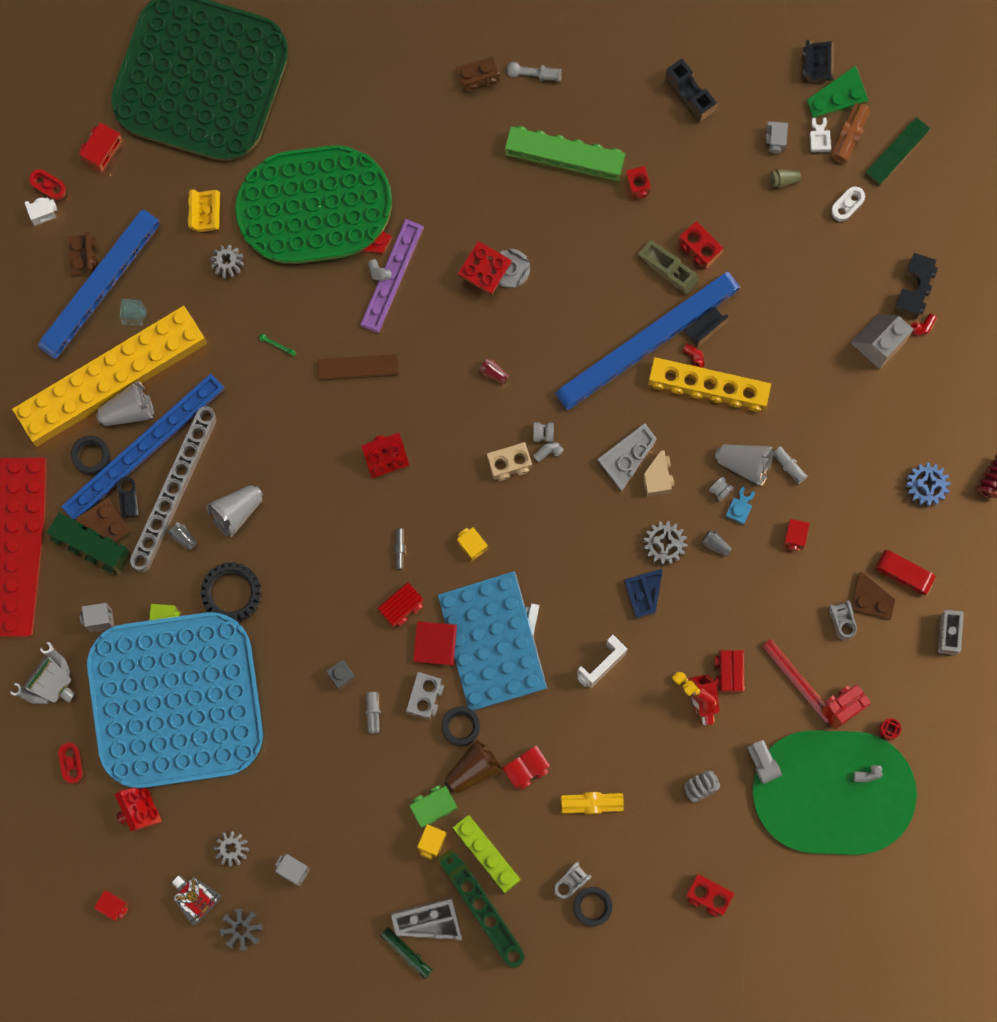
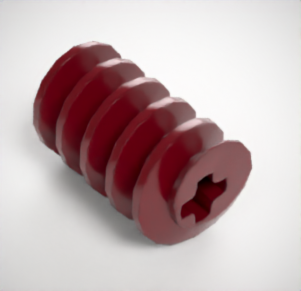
(988, 483)

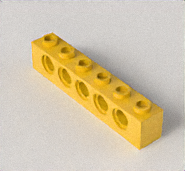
(719, 379)

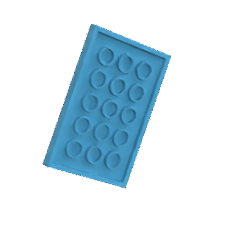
(493, 641)

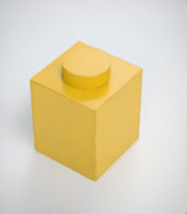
(472, 543)

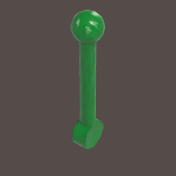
(262, 337)

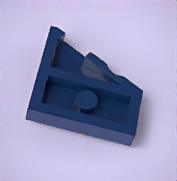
(644, 592)

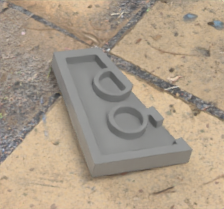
(627, 455)

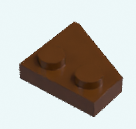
(872, 599)

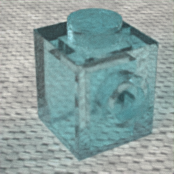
(132, 312)

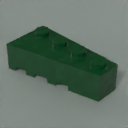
(88, 543)

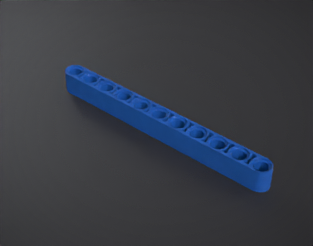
(647, 341)

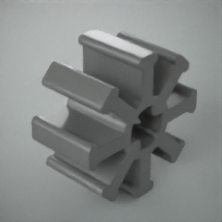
(237, 935)

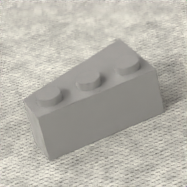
(428, 920)

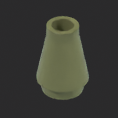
(781, 178)

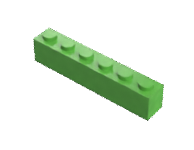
(565, 153)

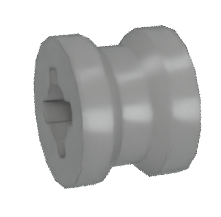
(721, 489)

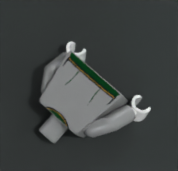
(47, 680)

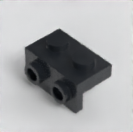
(818, 61)

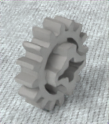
(673, 543)

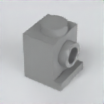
(776, 136)

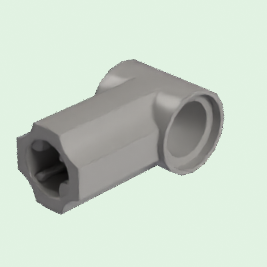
(766, 767)

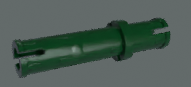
(406, 953)

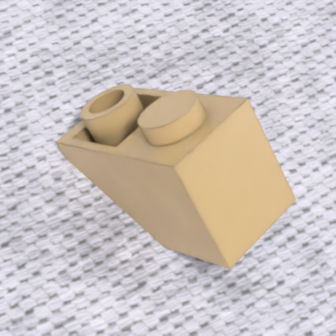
(657, 478)

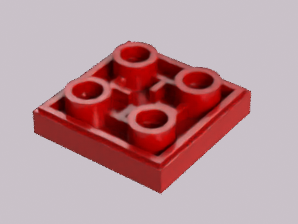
(435, 643)

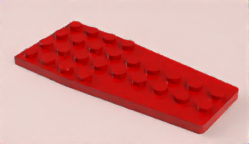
(20, 542)

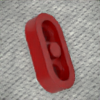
(48, 185)
(70, 763)

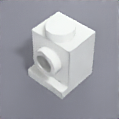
(41, 210)

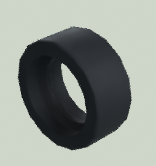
(80, 443)
(457, 711)
(577, 906)

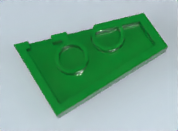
(838, 95)

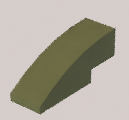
(669, 267)

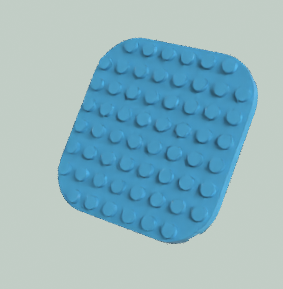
(174, 700)

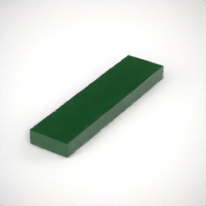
(898, 151)

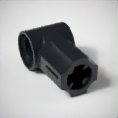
(128, 499)

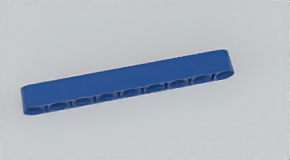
(98, 284)

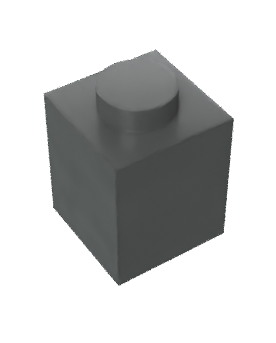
(341, 675)

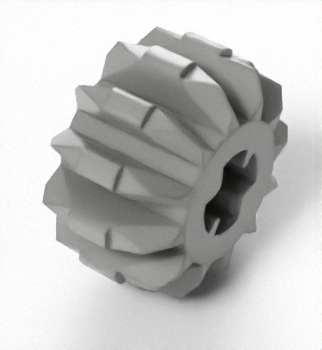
(225, 269)
(702, 786)
(230, 841)

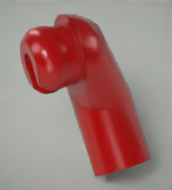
(925, 327)
(696, 355)

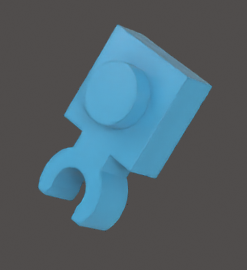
(739, 508)

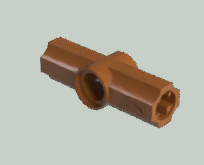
(850, 132)

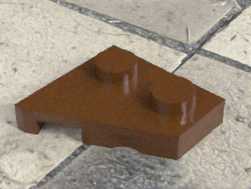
(104, 520)

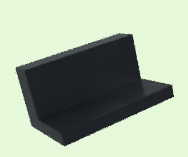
(706, 326)

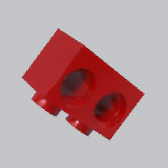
(704, 242)
(711, 890)

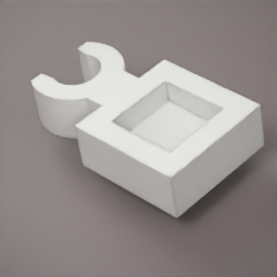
(819, 138)

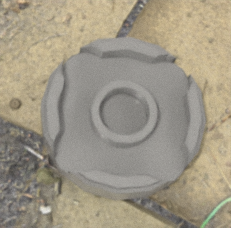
(518, 270)

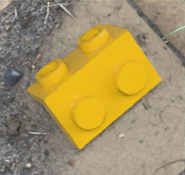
(204, 210)

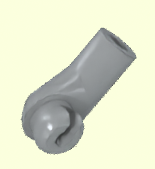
(378, 273)
(547, 449)
(868, 776)

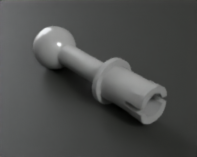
(513, 70)

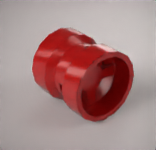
(886, 729)

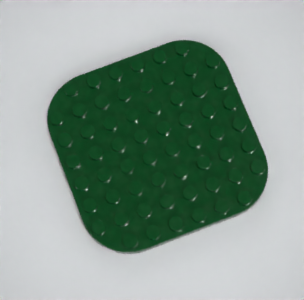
(200, 77)

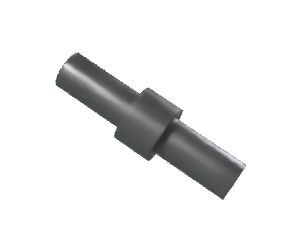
(399, 549)

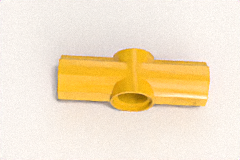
(592, 803)

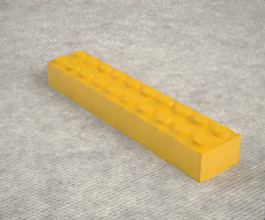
(108, 375)

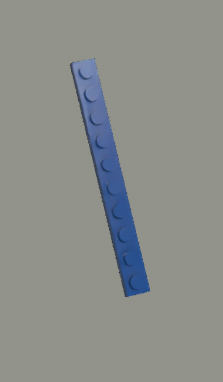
(143, 447)

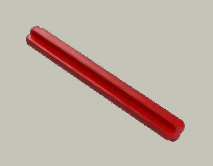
(795, 677)

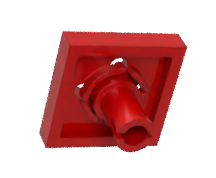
(486, 279)
(385, 451)
(137, 809)

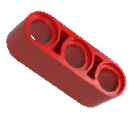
(905, 572)

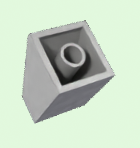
(882, 338)

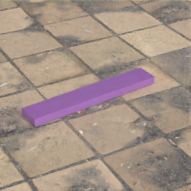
(397, 264)

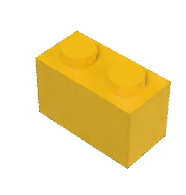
(431, 842)

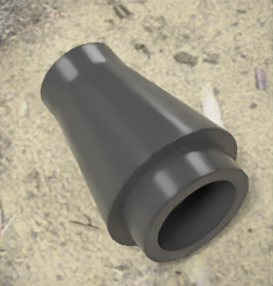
(182, 536)
(716, 543)

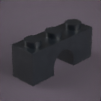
(683, 81)
(921, 270)

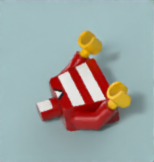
(703, 694)

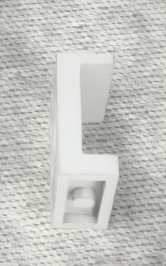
(618, 652)

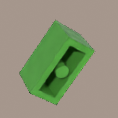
(433, 807)

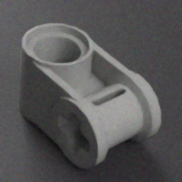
(842, 616)
(573, 879)

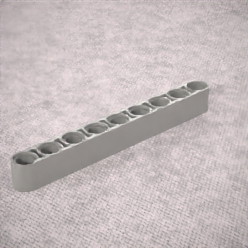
(173, 499)

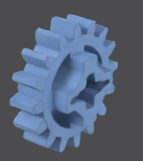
(932, 480)

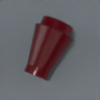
(493, 371)

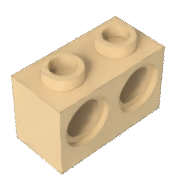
(507, 456)

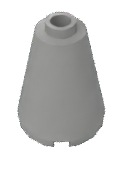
(126, 407)
(746, 460)
(234, 509)

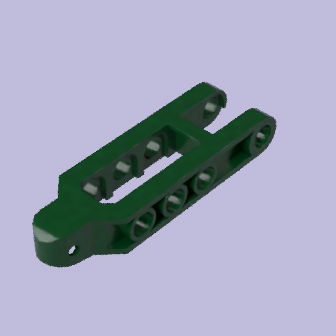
(499, 934)

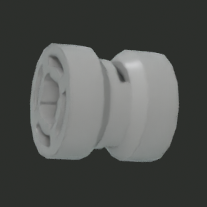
(538, 431)

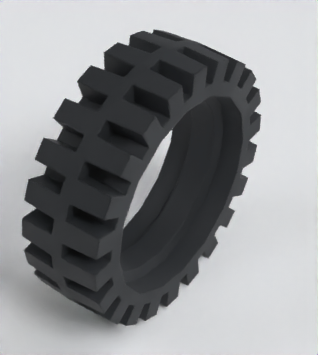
(231, 568)

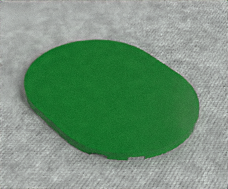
(313, 204)
(819, 804)

